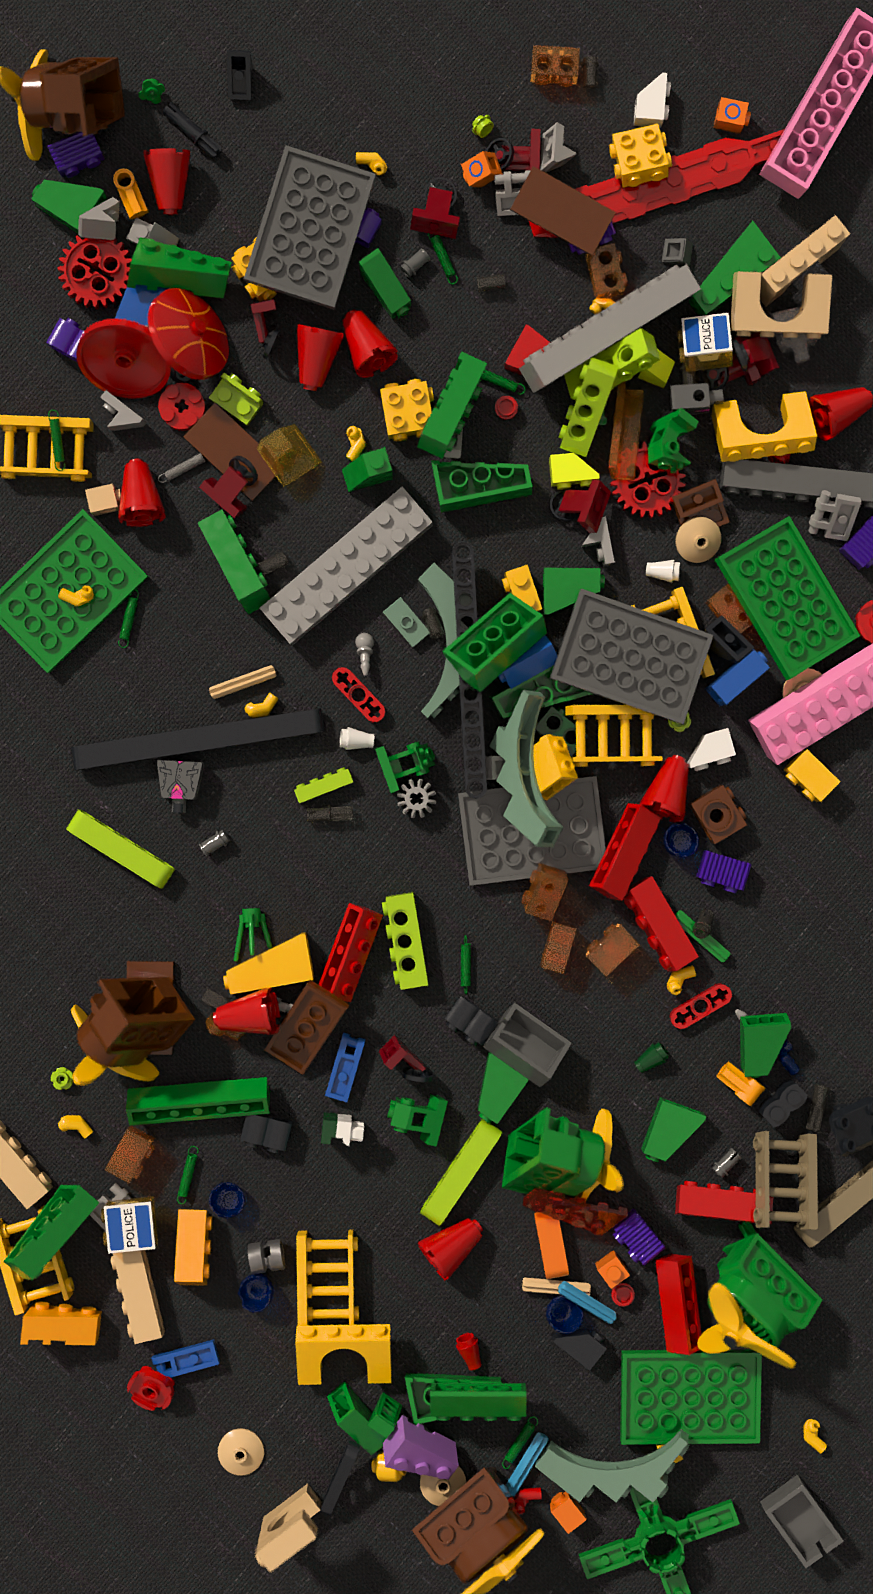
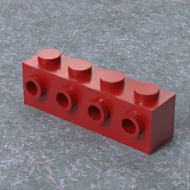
(625, 851)
(660, 924)
(350, 951)
(716, 1202)
(679, 1303)

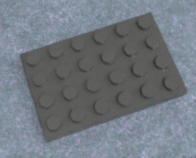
(309, 227)
(631, 656)
(502, 853)

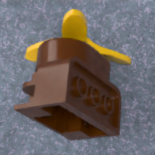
(64, 96)
(127, 1026)
(476, 1531)

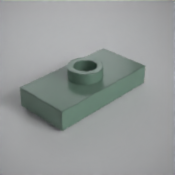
(406, 622)

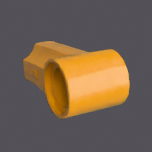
(130, 194)
(745, 1088)

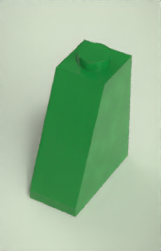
(66, 201)
(384, 284)
(368, 470)
(563, 585)
(761, 1042)
(499, 1089)
(670, 1129)
(353, 1418)

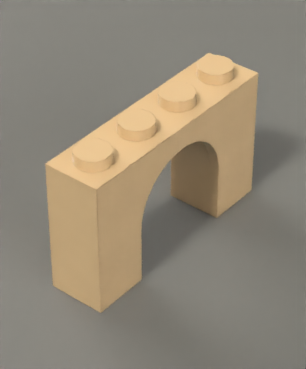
(814, 248)
(810, 320)
(288, 1528)

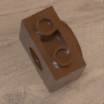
(731, 817)

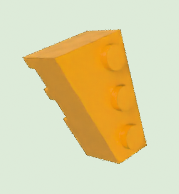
(192, 1247)
(61, 1324)

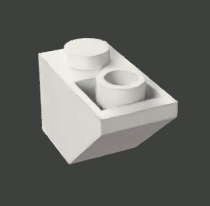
(650, 103)
(712, 747)

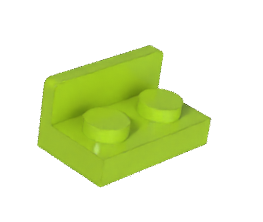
(236, 399)

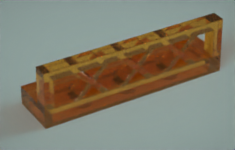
(626, 433)

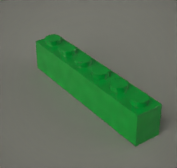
(198, 1101)

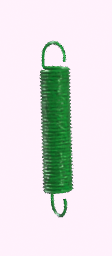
(443, 257)
(501, 381)
(56, 440)
(128, 619)
(465, 964)
(187, 1175)
(520, 1442)

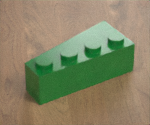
(748, 254)
(174, 267)
(453, 406)
(476, 484)
(234, 561)
(554, 693)
(50, 1230)
(419, 1389)

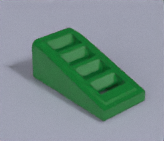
(385, 1415)

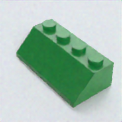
(495, 641)
(478, 1400)

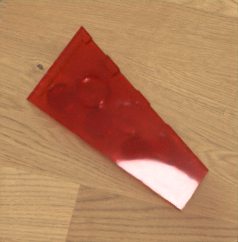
(575, 1210)

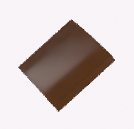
(701, 502)

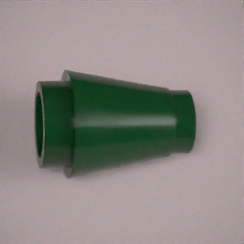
(652, 1057)

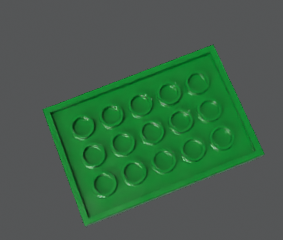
(72, 559)
(787, 598)
(701, 1393)

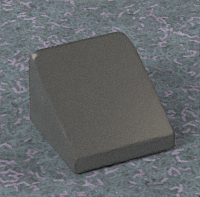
(677, 251)

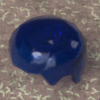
(681, 840)
(227, 1200)
(256, 1292)
(564, 1315)

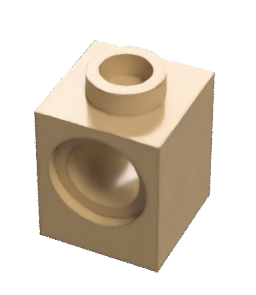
(103, 499)

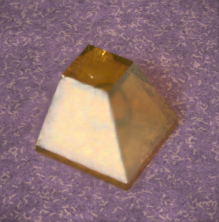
(288, 454)

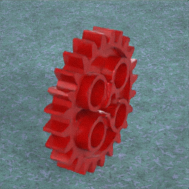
(85, 287)
(655, 499)

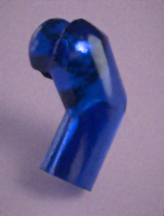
(786, 1060)

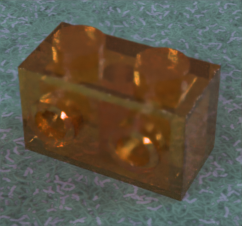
(727, 604)
(545, 891)
(611, 949)
(130, 1153)

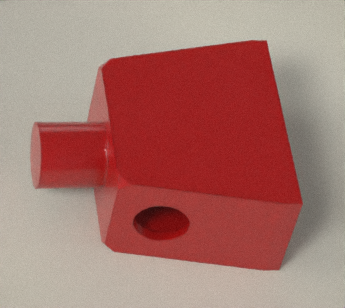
(527, 344)

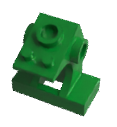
(665, 436)
(422, 756)
(402, 1112)

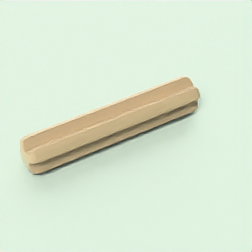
(242, 682)
(550, 1286)

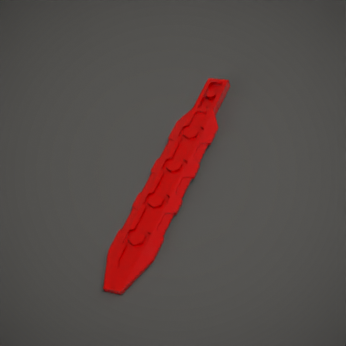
(691, 174)

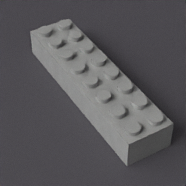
(613, 325)
(347, 566)

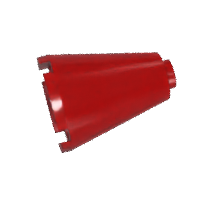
(168, 177)
(367, 345)
(316, 354)
(838, 410)
(139, 496)
(669, 790)
(250, 1014)
(451, 1246)

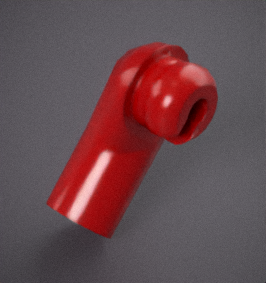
(523, 1497)

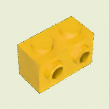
(521, 585)
(811, 776)

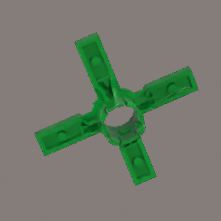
(653, 1523)

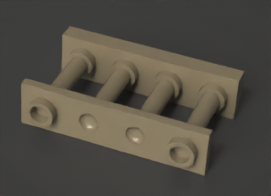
(806, 1170)

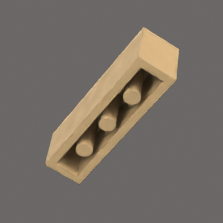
(20, 1172)
(139, 1295)

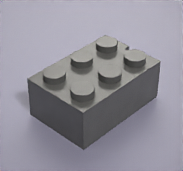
(527, 1045)
(801, 1521)

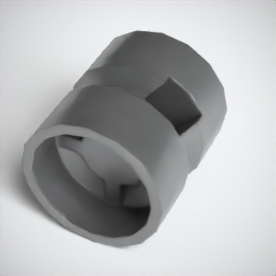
(258, 1256)

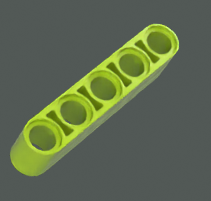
(120, 849)
(460, 1172)

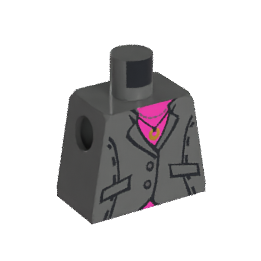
(683, 397)
(180, 782)

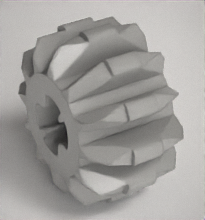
(416, 806)

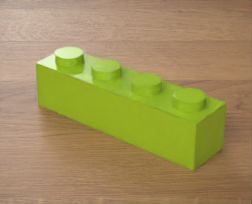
(322, 786)

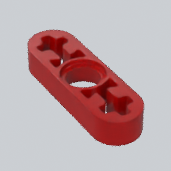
(351, 677)
(702, 996)

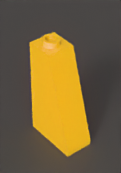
(278, 966)

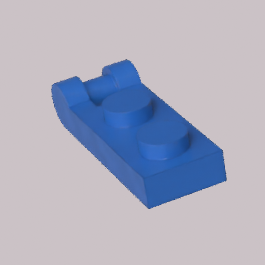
(344, 1068)
(187, 1359)

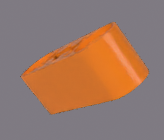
(551, 1246)

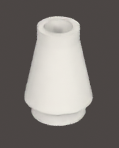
(664, 570)
(355, 739)

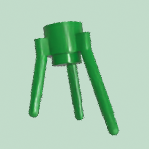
(251, 919)

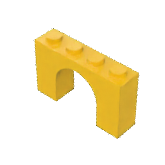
(739, 443)
(369, 1340)

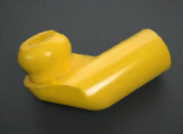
(373, 160)
(75, 1122)
(811, 1435)

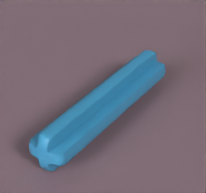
(587, 1302)
(527, 1463)

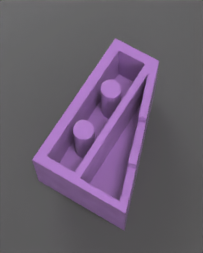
(420, 1452)

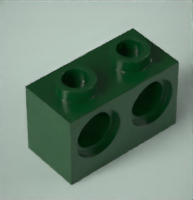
(564, 726)

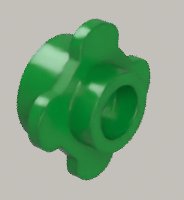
(152, 85)

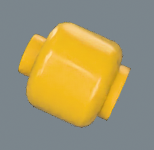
(385, 1474)

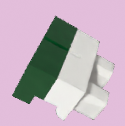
(341, 1127)

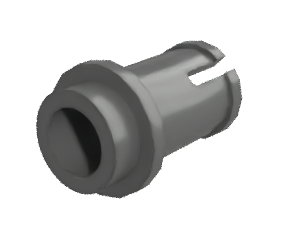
(415, 263)
(215, 842)
(725, 1164)

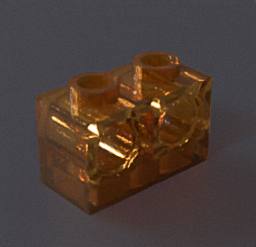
(555, 58)
(600, 272)
(558, 947)

